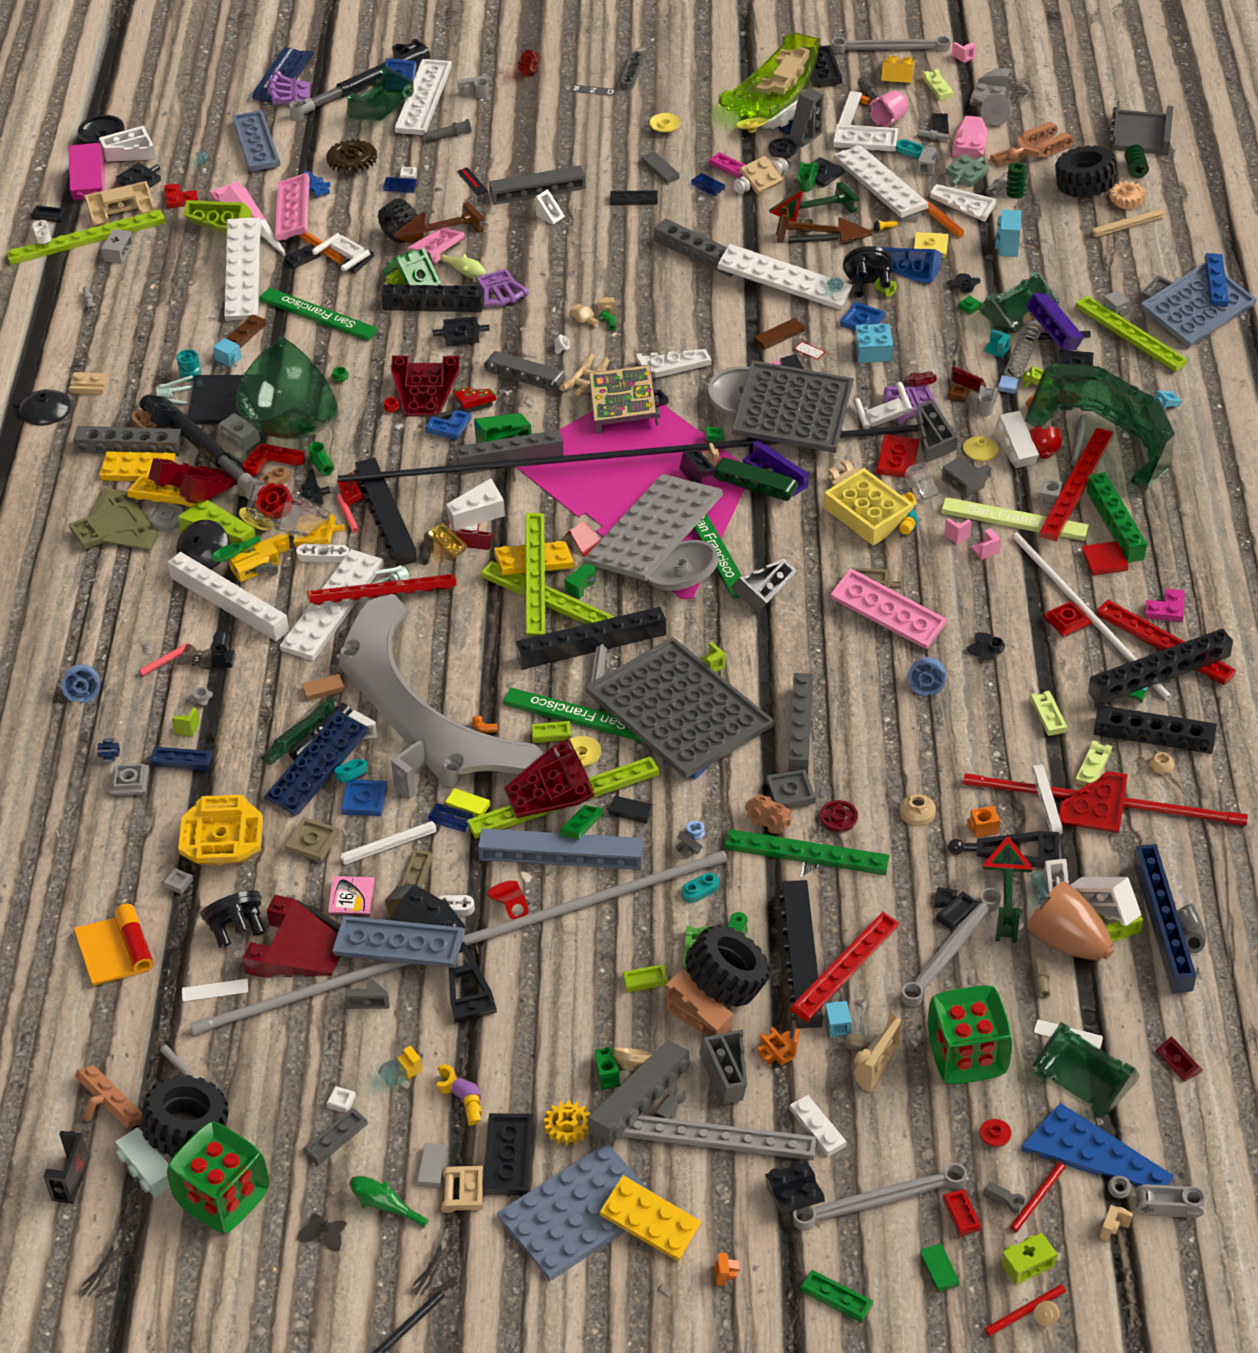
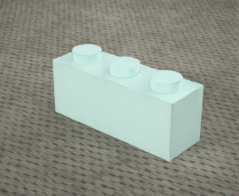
(143, 1162)

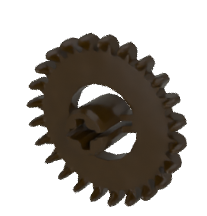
(352, 158)

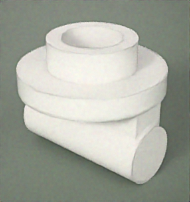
(561, 343)

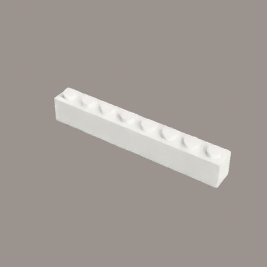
(228, 596)

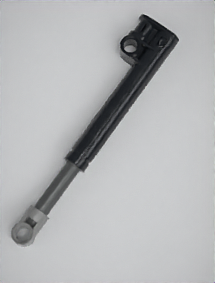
(412, 52)
(165, 413)

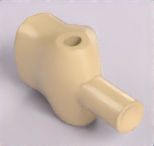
(583, 314)

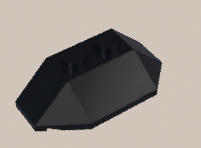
(417, 905)

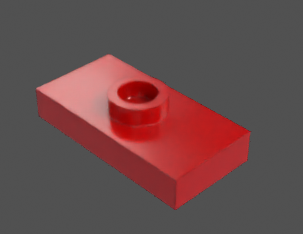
(350, 491)
(962, 1212)

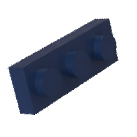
(181, 758)

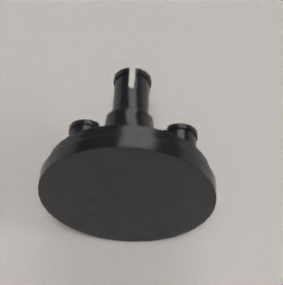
(866, 265)
(234, 909)

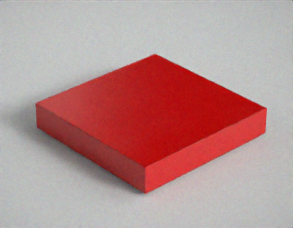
(1104, 558)

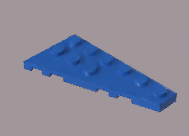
(1090, 1149)

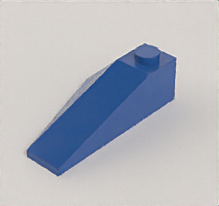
(915, 264)

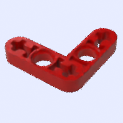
(266, 452)

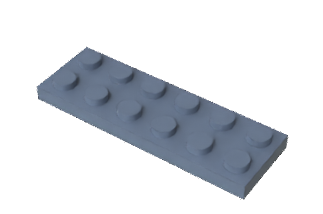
(256, 140)
(398, 941)

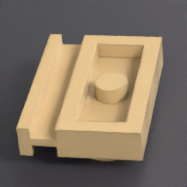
(88, 383)

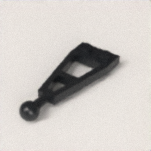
(1047, 846)
(474, 1005)

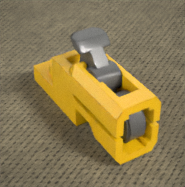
(260, 560)

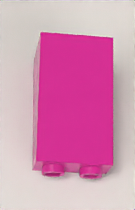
(86, 170)

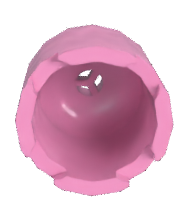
(888, 108)

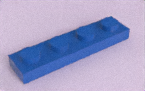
(1216, 279)

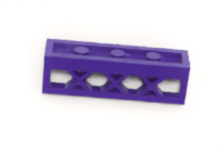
(779, 464)

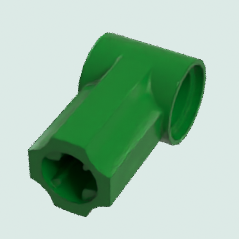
(320, 458)

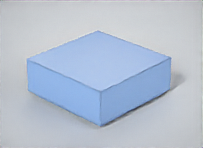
(1008, 384)

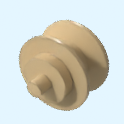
(1046, 1313)

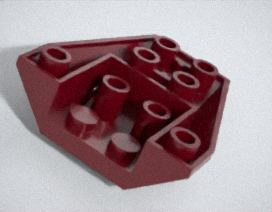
(424, 386)
(550, 782)

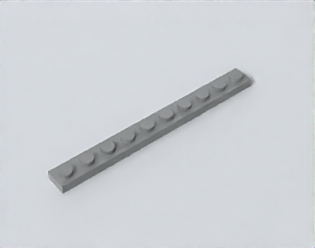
(722, 1137)

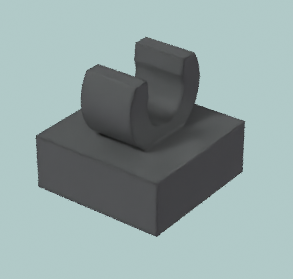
(689, 843)

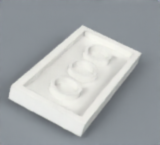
(782, 118)
(866, 136)

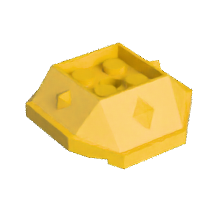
(221, 830)

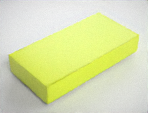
(467, 802)

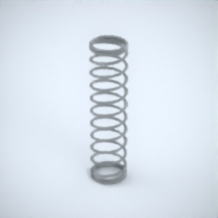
(1024, 330)

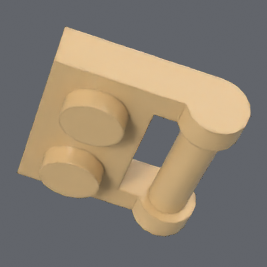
(470, 1188)

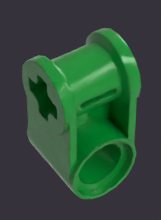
(807, 175)

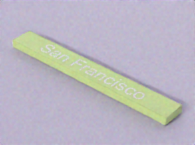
(1009, 517)

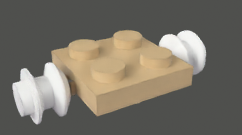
(760, 175)

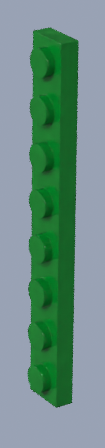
(807, 852)

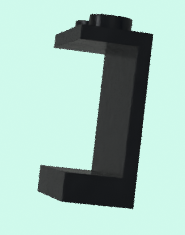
(65, 1184)

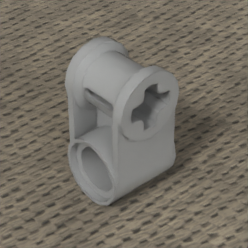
(986, 400)

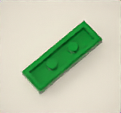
(581, 822)
(836, 1296)

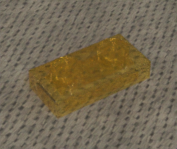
(447, 540)

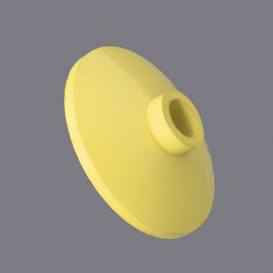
(665, 122)
(751, 124)
(980, 448)
(256, 524)
(587, 749)

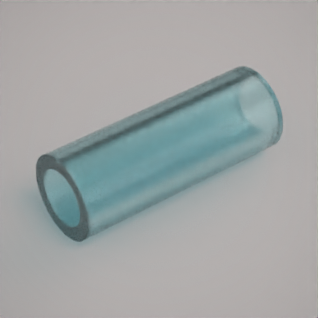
(1039, 887)

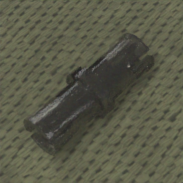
(426, 549)

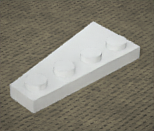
(966, 202)
(675, 362)

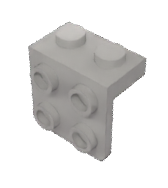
(406, 766)

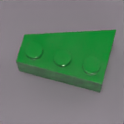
(501, 427)

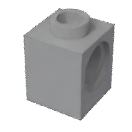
(1049, 493)

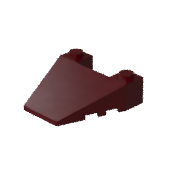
(194, 482)
(299, 946)

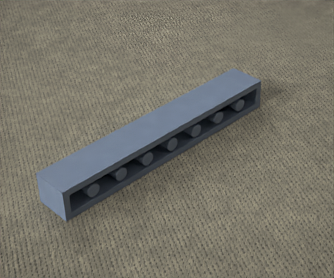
(559, 850)

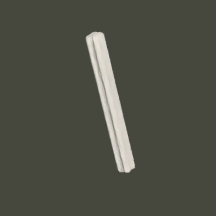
(388, 842)

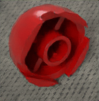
(1046, 441)
(272, 500)

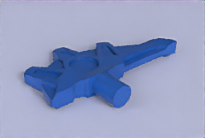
(317, 185)

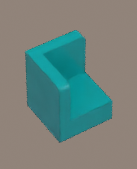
(998, 344)

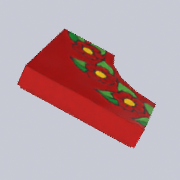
(471, 397)

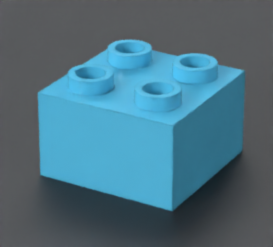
(1008, 233)
(873, 343)

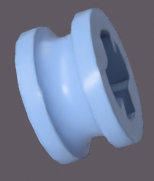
(696, 834)

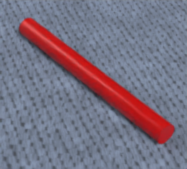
(1037, 1197)
(1024, 1310)

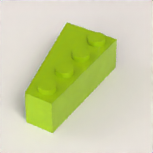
(215, 214)
(235, 528)

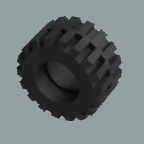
(395, 216)

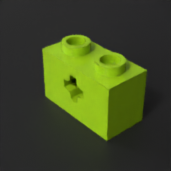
(1028, 1258)

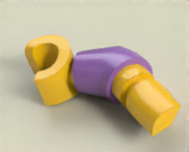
(464, 1089)

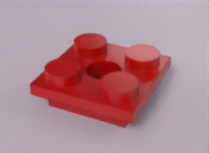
(1067, 619)

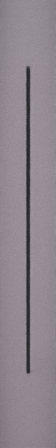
(597, 456)

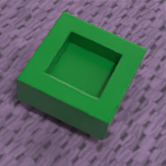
(969, 305)
(714, 434)

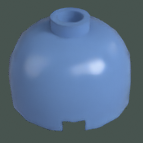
(927, 676)
(81, 683)

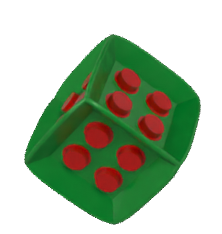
(969, 1034)
(218, 1177)

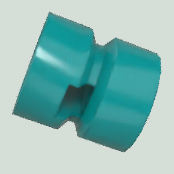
(188, 364)

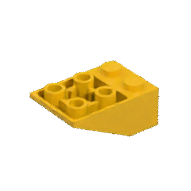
(898, 69)

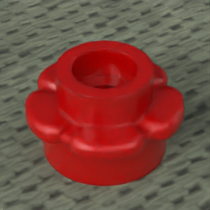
(391, 404)

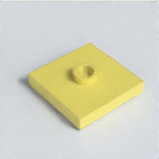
(932, 241)

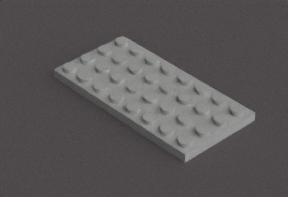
(653, 527)

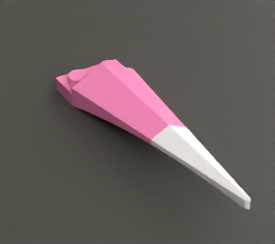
(237, 193)

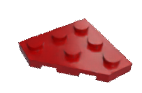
(1097, 804)

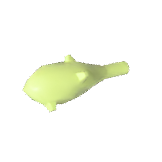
(465, 266)

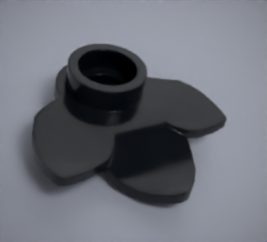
(964, 282)
(986, 646)

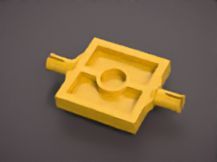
(322, 534)

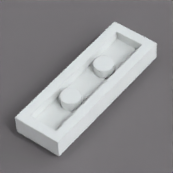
(818, 1125)

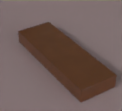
(779, 333)

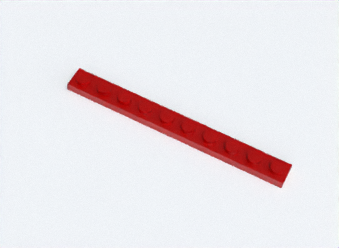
(1076, 484)

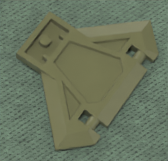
(114, 522)

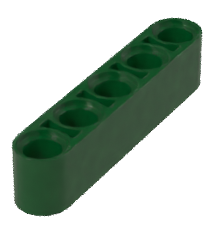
(755, 479)

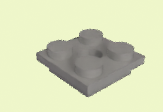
(135, 786)

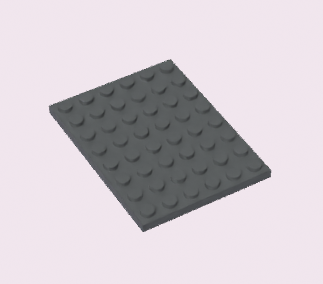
(679, 707)

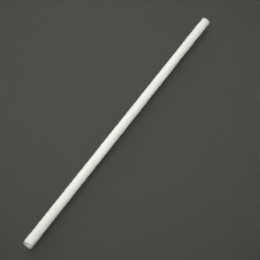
(1083, 607)

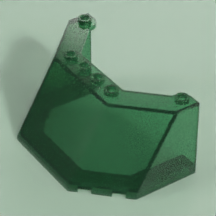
(1113, 399)

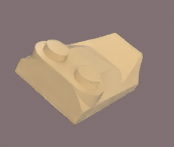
(874, 1060)

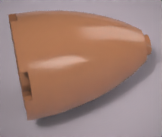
(1071, 925)

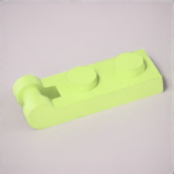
(938, 84)
(1048, 713)
(1093, 763)

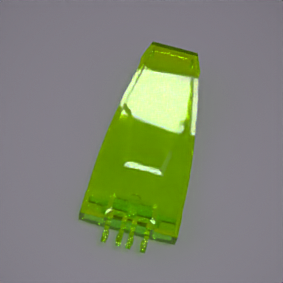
(745, 98)

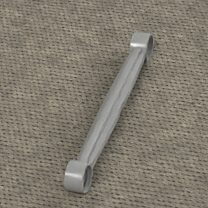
(941, 44)
(950, 947)
(881, 1196)

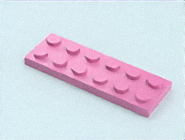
(292, 207)
(888, 608)

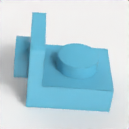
(1167, 399)

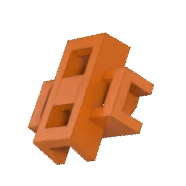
(773, 1049)

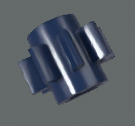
(108, 750)

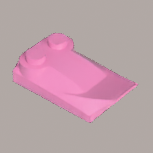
(970, 137)
(438, 243)

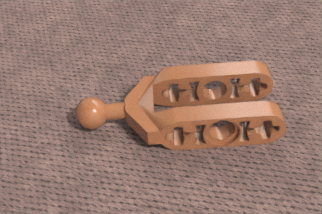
(1029, 138)

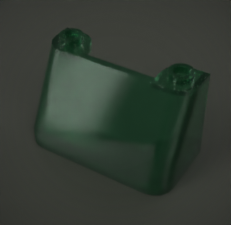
(382, 98)
(1009, 307)
(1085, 1070)

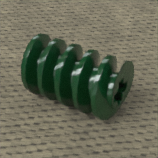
(1136, 161)
(1016, 180)

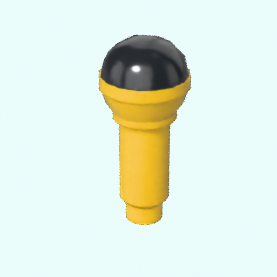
(880, 225)

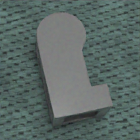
(926, 161)

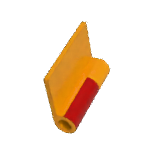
(114, 947)

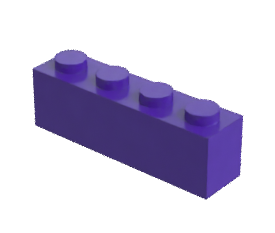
(1054, 321)

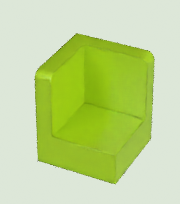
(715, 658)
(185, 724)

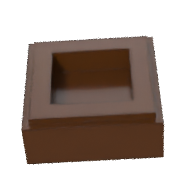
(958, 393)

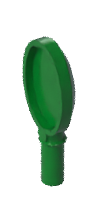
(232, 550)

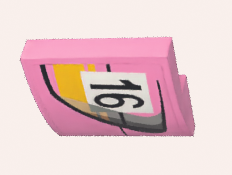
(351, 895)

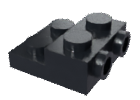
(794, 1187)

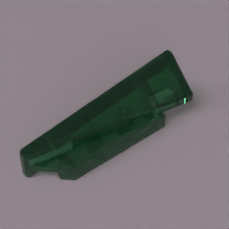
(299, 730)

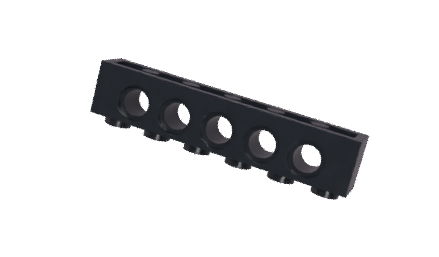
(432, 298)
(1155, 729)

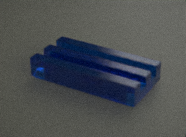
(400, 184)
(708, 184)
(448, 819)

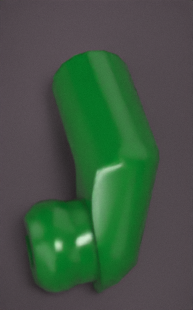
(606, 316)

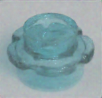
(201, 157)
(835, 284)

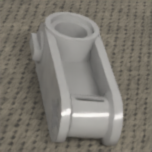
(1170, 1201)

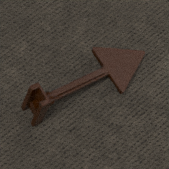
(415, 229)
(847, 230)

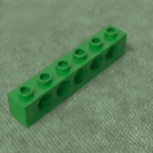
(1116, 517)

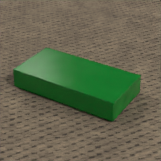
(939, 1267)

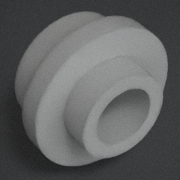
(1119, 1180)

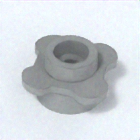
(201, 696)

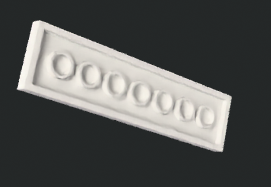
(427, 90)
(881, 181)
(242, 268)
(782, 276)
(322, 620)

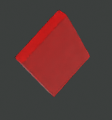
(897, 455)

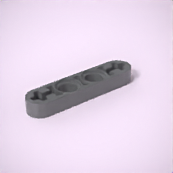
(631, 73)

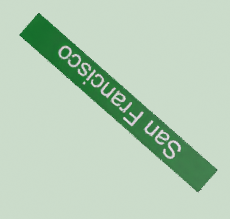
(318, 314)
(726, 567)
(567, 712)

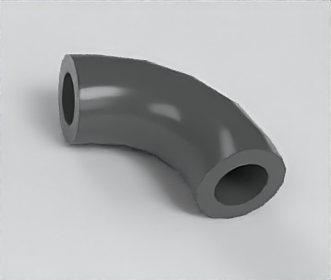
(1192, 928)

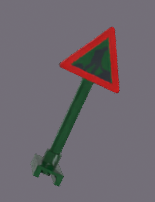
(842, 195)
(1008, 859)

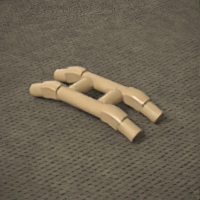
(584, 370)

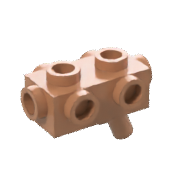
(768, 813)

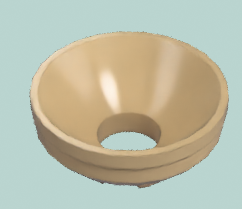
(915, 814)
(630, 1058)

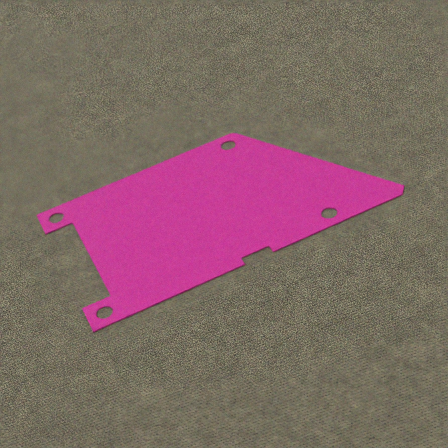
(612, 486)

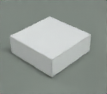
(408, 172)
(341, 1099)

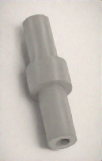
(933, 135)
(88, 298)

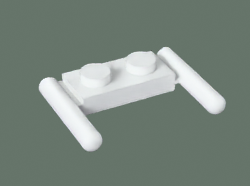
(345, 247)
(886, 411)

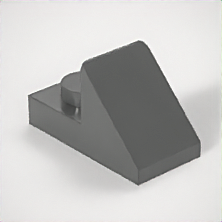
(371, 998)

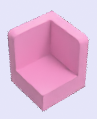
(963, 53)
(956, 531)
(989, 546)

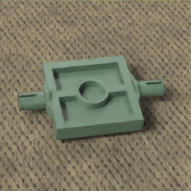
(967, 170)

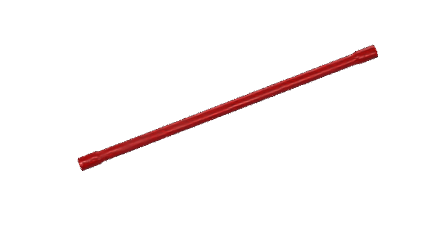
(1228, 817)

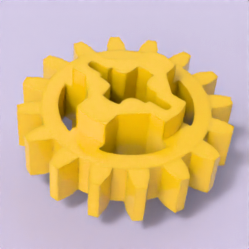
(567, 1123)

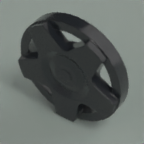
(782, 149)

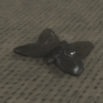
(198, 657)
(321, 1228)

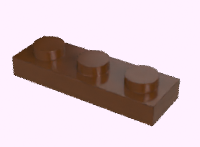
(247, 330)

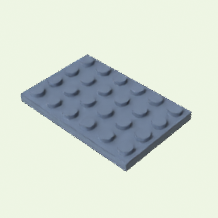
(1186, 307)
(561, 1217)

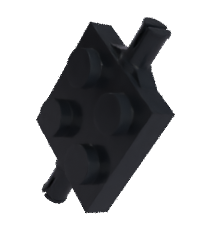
(139, 173)
(461, 331)

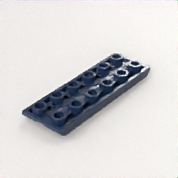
(289, 63)
(317, 763)

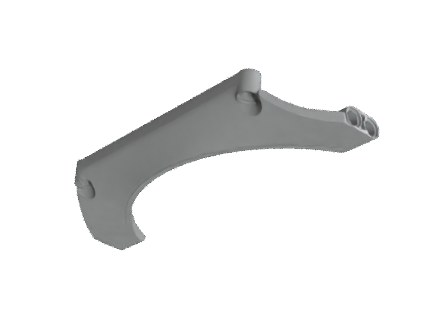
(448, 745)

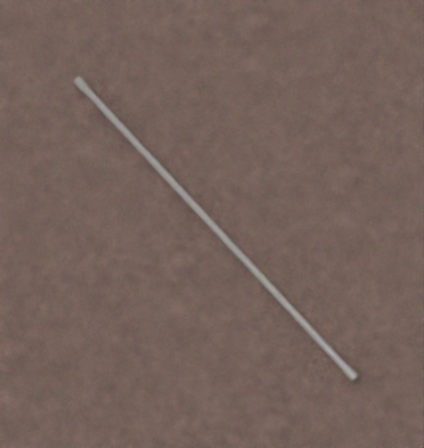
(709, 861)

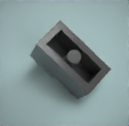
(965, 478)

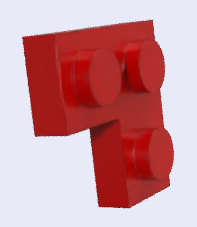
(176, 198)

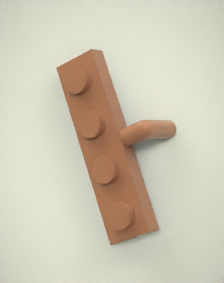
(109, 1096)

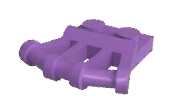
(287, 89)
(497, 281)
(916, 395)

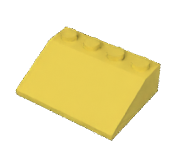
(867, 506)

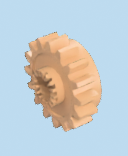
(1127, 195)

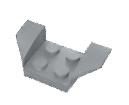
(991, 83)

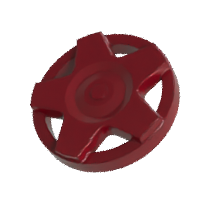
(920, 379)
(838, 817)

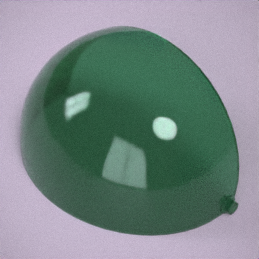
(286, 394)

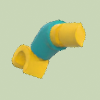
(911, 521)

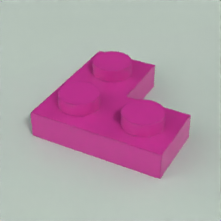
(1171, 609)

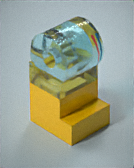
(401, 1068)

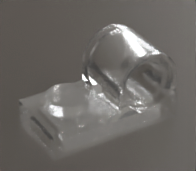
(920, 478)

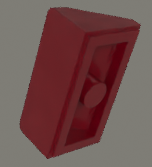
(967, 379)
(476, 539)
(1179, 1059)

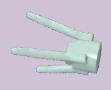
(166, 391)
(398, 573)

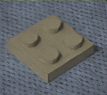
(312, 839)

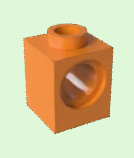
(984, 821)

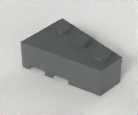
(807, 117)
(934, 431)
(763, 584)
(726, 1064)

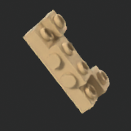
(787, 73)
(119, 200)

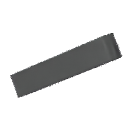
(524, 371)

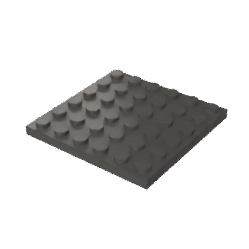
(793, 406)

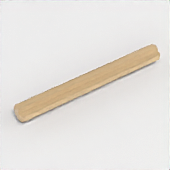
(1128, 222)

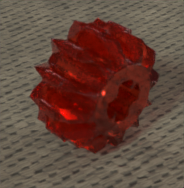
(529, 62)

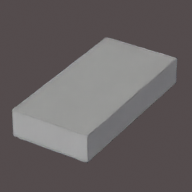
(432, 1165)

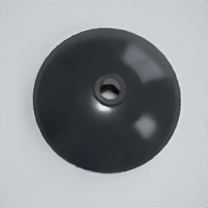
(98, 127)
(45, 407)
(211, 537)

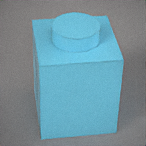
(227, 352)
(838, 1018)

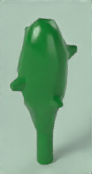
(382, 1197)

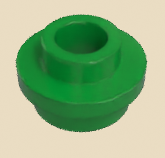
(340, 374)

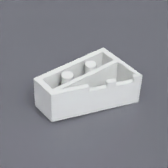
(127, 146)
(1016, 439)
(476, 506)
(1110, 897)

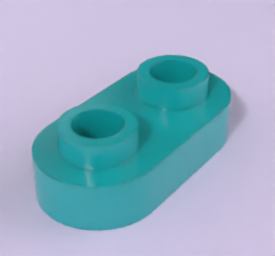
(909, 148)
(350, 770)
(703, 887)

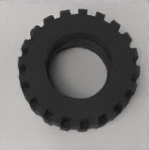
(1086, 171)
(727, 965)
(180, 1096)

